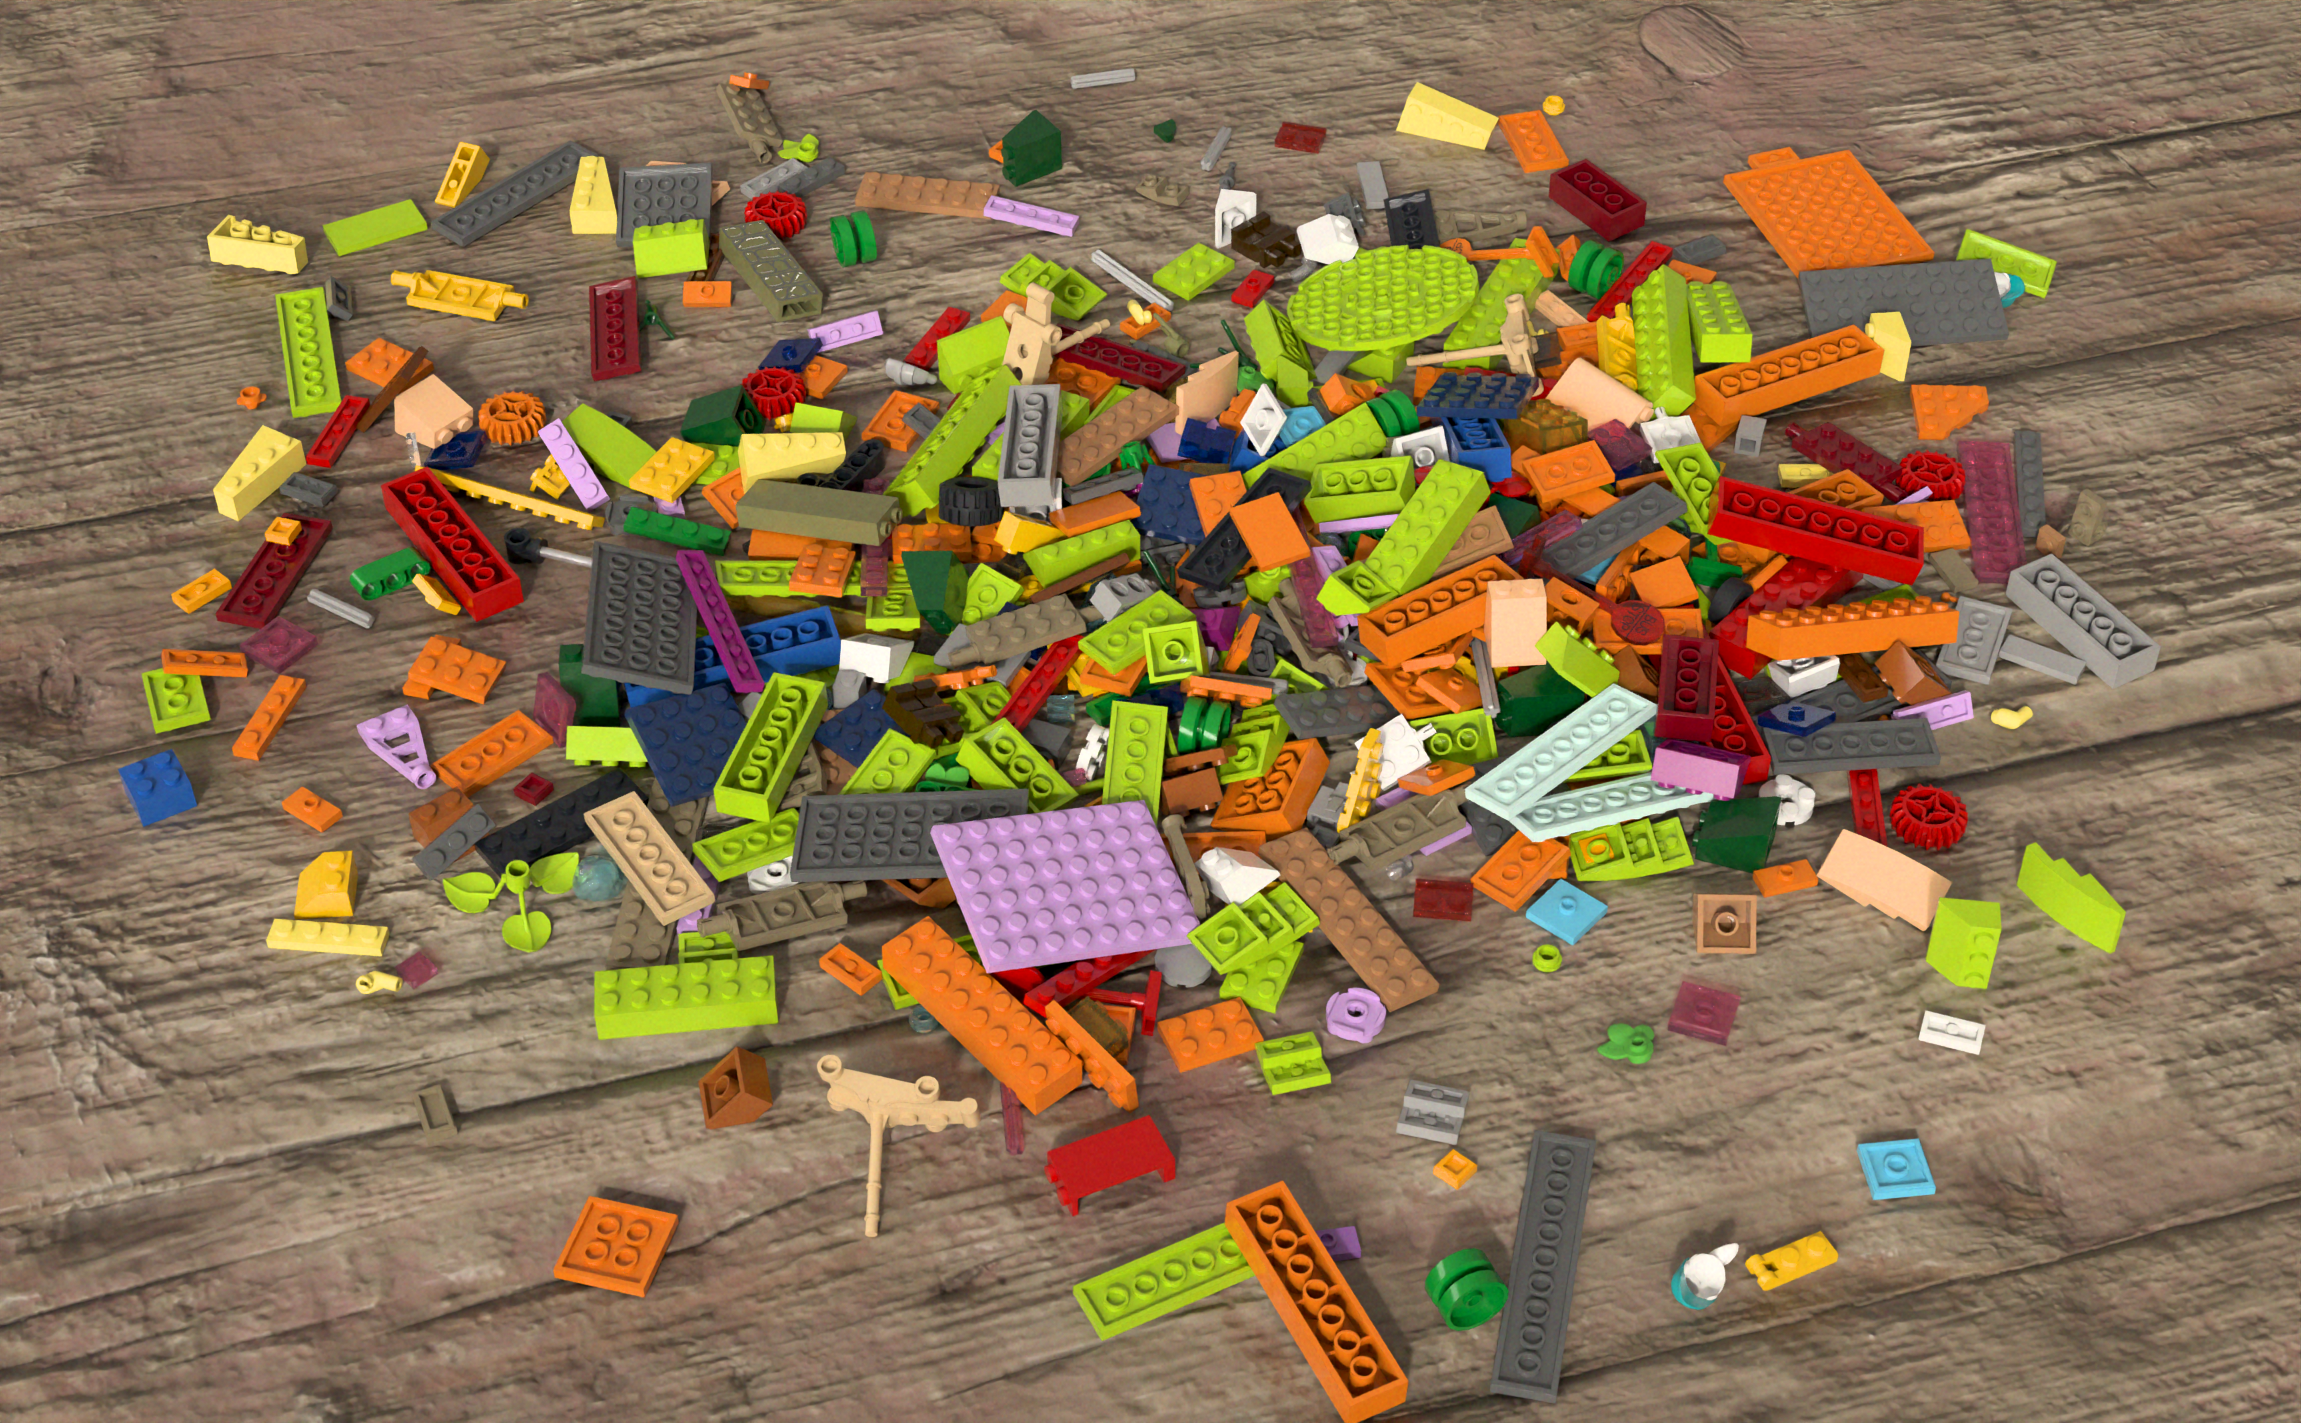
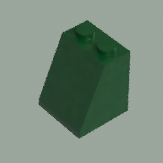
(1031, 150)
(722, 418)
(1515, 514)
(938, 587)
(596, 698)
(1535, 700)
(1738, 832)

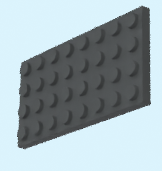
(1936, 300)
(639, 620)
(887, 832)

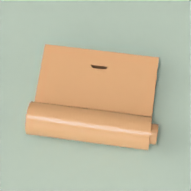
(1599, 397)

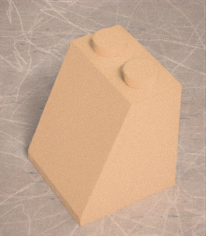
(431, 412)
(1515, 622)

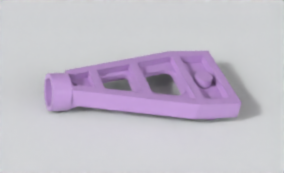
(392, 725)

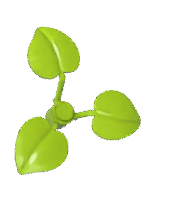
(525, 931)

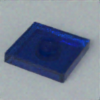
(792, 354)
(458, 453)
(1796, 718)

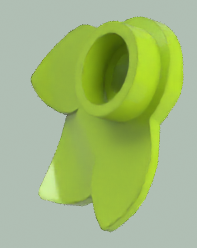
(804, 150)

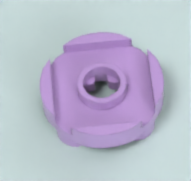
(1355, 1028)

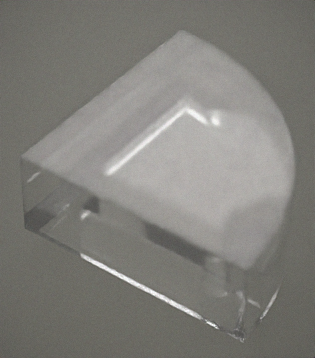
(413, 449)

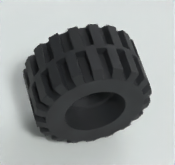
(970, 501)

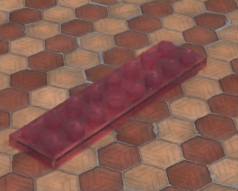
(1991, 510)

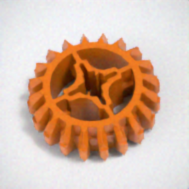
(512, 417)

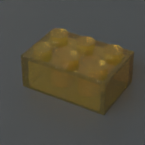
(1546, 427)

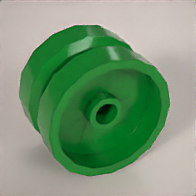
(853, 238)
(1595, 269)
(1394, 414)
(1203, 725)
(1466, 1289)

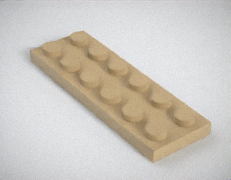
(649, 858)

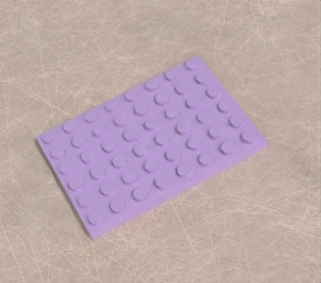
(1065, 885)

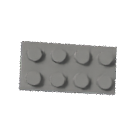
(1978, 641)

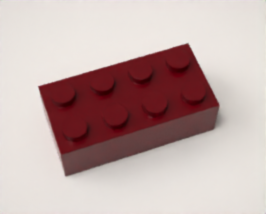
(1597, 199)
(1686, 688)

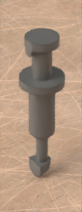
(1227, 180)

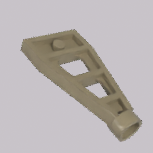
(1507, 224)
(810, 785)
(1197, 891)

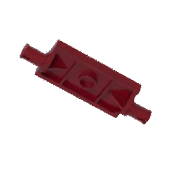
(1840, 451)

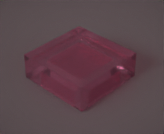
(416, 970)

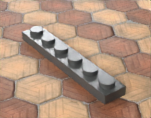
(2029, 481)

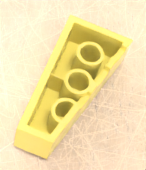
(1445, 118)
(592, 200)
(256, 247)
(788, 456)
(258, 472)

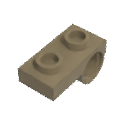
(2087, 519)

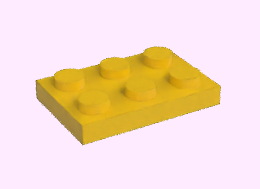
(671, 469)

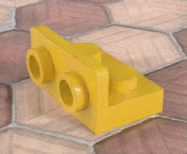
(550, 479)

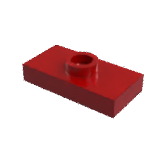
(1252, 288)

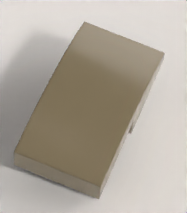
(1158, 190)

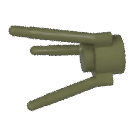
(1174, 343)

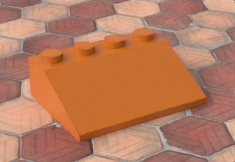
(1280, 797)

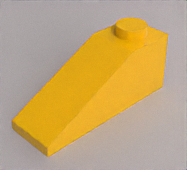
(463, 174)
(1026, 533)

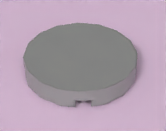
(1182, 965)

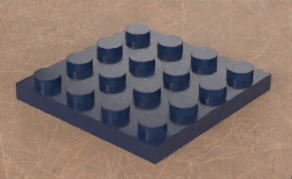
(1478, 396)
(688, 740)

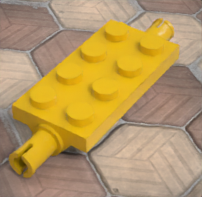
(458, 294)
(1617, 347)

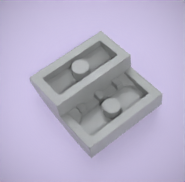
(1433, 1112)

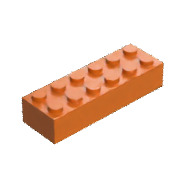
(1838, 489)
(1431, 612)

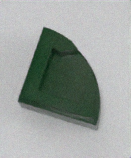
(1166, 130)

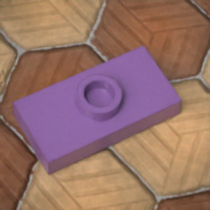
(1341, 1243)

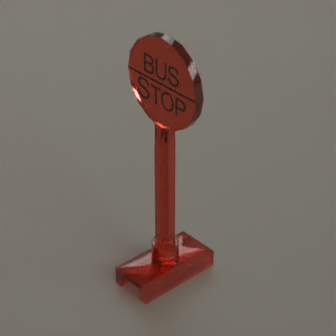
(1631, 620)

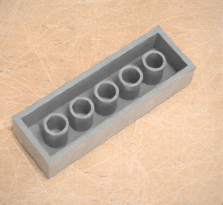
(1030, 445)
(2082, 621)

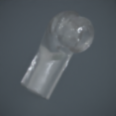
(1304, 270)
(1400, 868)

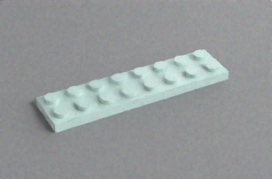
(1560, 751)
(1601, 806)

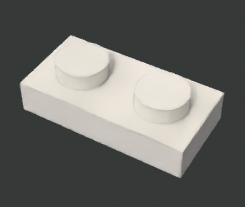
(1952, 1032)

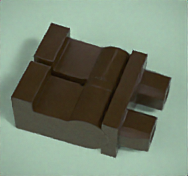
(1264, 241)
(923, 713)

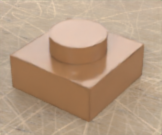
(2050, 541)

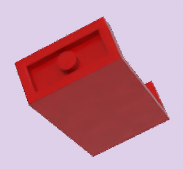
(1108, 1160)

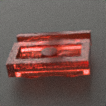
(1300, 137)
(1443, 900)

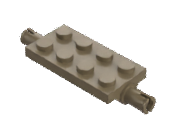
(750, 119)
(1023, 631)
(1324, 660)
(1402, 829)
(782, 913)

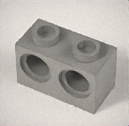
(1119, 595)

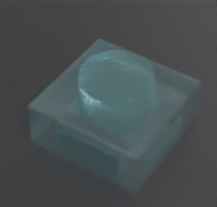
(1060, 708)

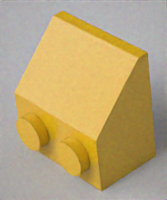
(327, 887)

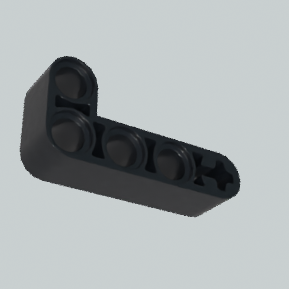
(861, 465)

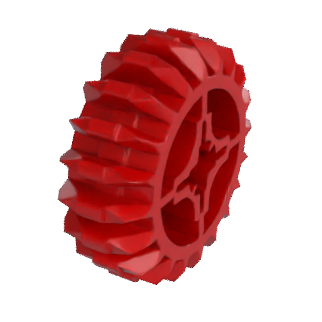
(780, 211)
(775, 391)
(1933, 470)
(1928, 817)

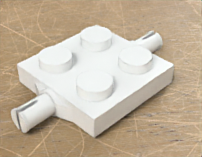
(1668, 432)
(1402, 750)

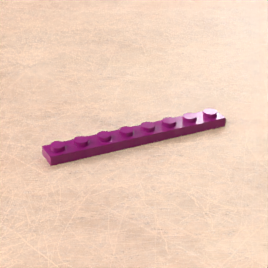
(719, 621)

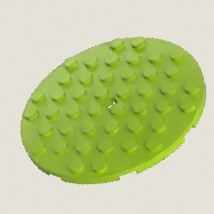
(1383, 298)

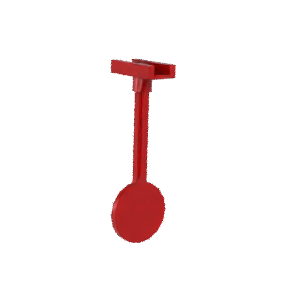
(1023, 980)

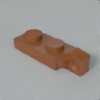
(1175, 765)

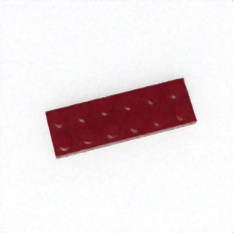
(614, 328)
(1121, 361)
(273, 575)

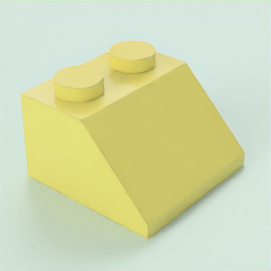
(1890, 334)

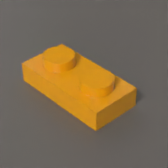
(201, 591)

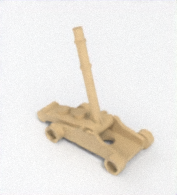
(1035, 339)
(1516, 344)
(888, 1104)

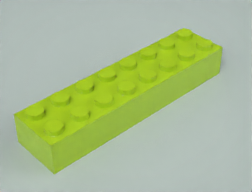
(1483, 320)
(1663, 342)
(953, 441)

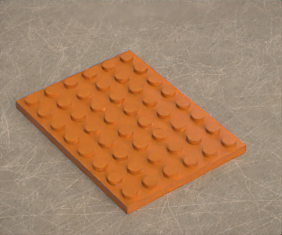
(1827, 214)

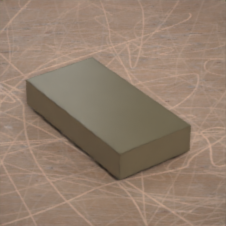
(1953, 570)
(434, 1113)

